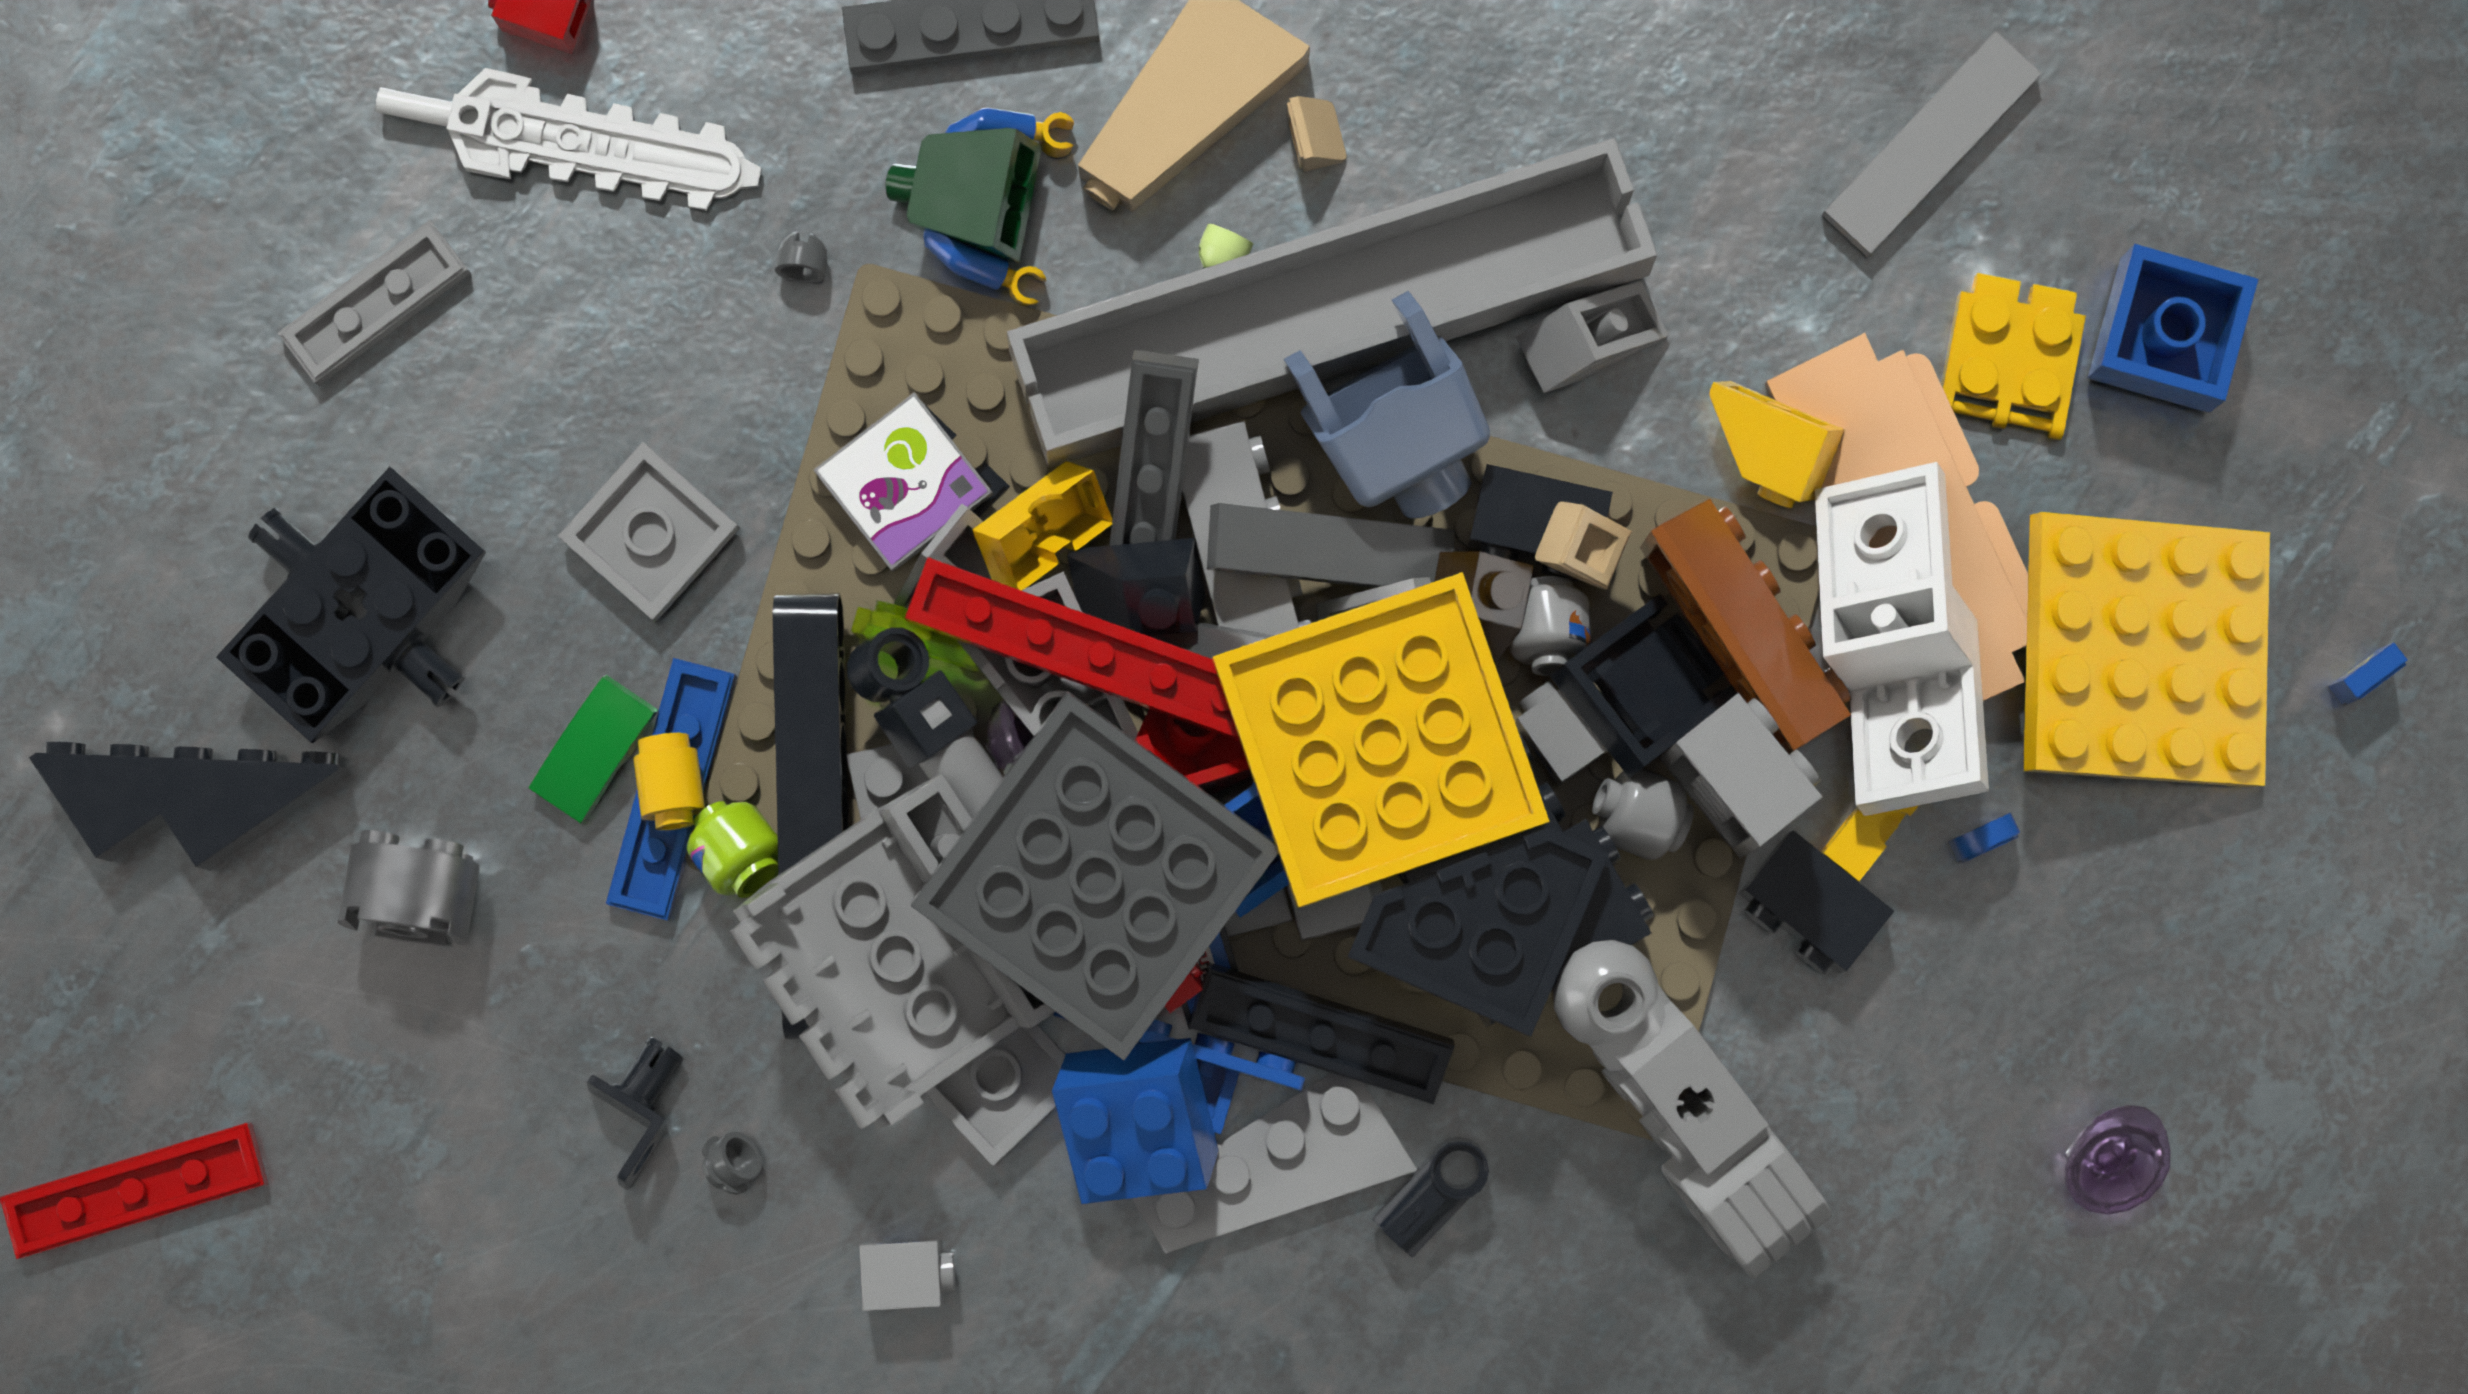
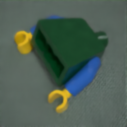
(977, 192)

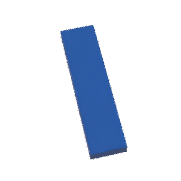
(654, 859)

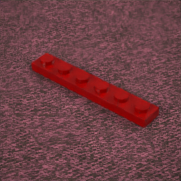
(1071, 645)

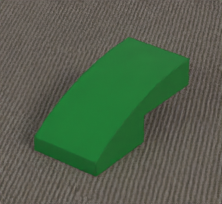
(593, 748)

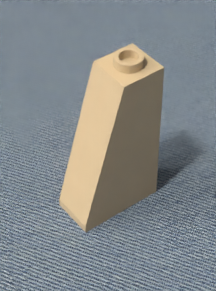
(1192, 91)

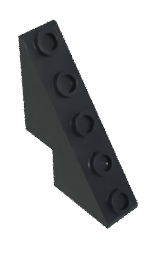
(203, 800)

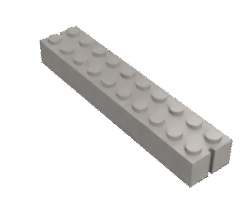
(1462, 255)

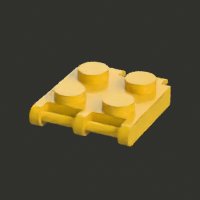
(2013, 353)

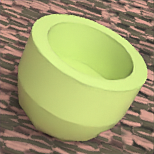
(1221, 246)

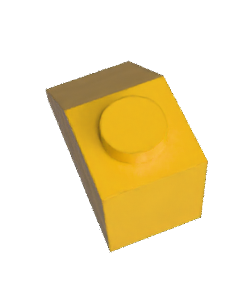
(1775, 443)

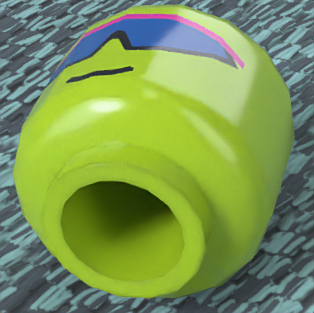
(734, 848)

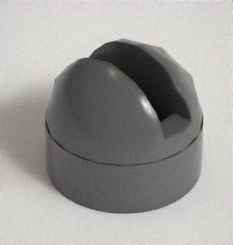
(801, 260)

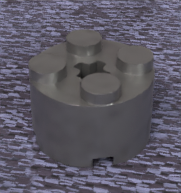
(409, 890)

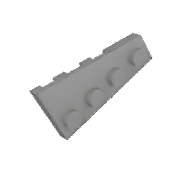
(1289, 1159)

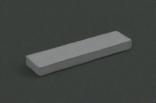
(1931, 144)

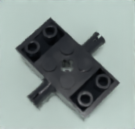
(325, 665)

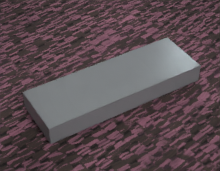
(374, 303)

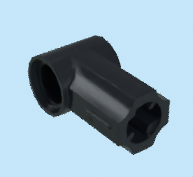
(1428, 1199)

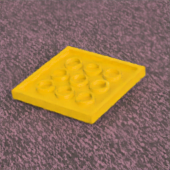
(2146, 650)
(1380, 740)

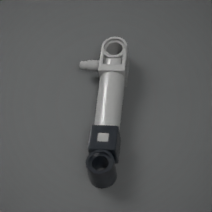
(924, 715)

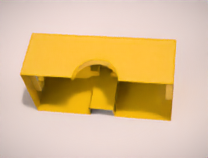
(1049, 515)
(1862, 839)

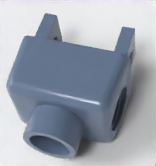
(1399, 423)

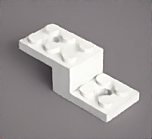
(1901, 639)

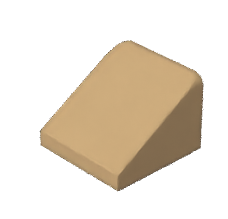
(1315, 133)
(1582, 544)

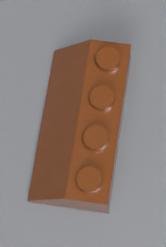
(1742, 623)

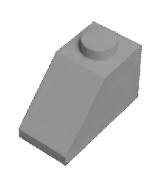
(1591, 335)

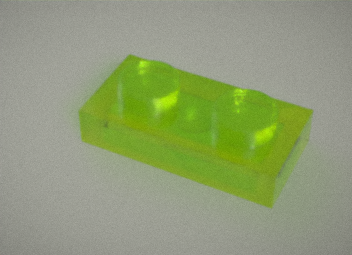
(888, 615)

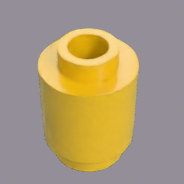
(668, 780)

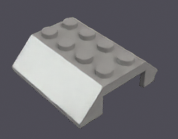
(872, 977)

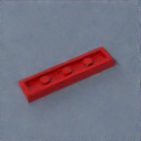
(134, 1190)

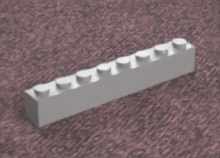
(1226, 469)

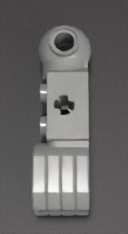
(1721, 1147)

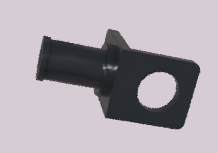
(635, 1099)

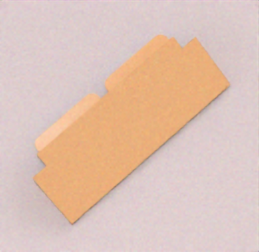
(1901, 420)

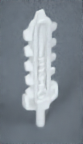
(504, 125)

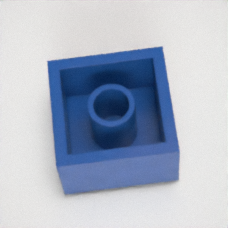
(2173, 328)
(1135, 1121)

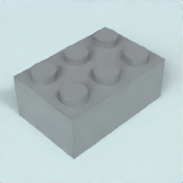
(1743, 774)

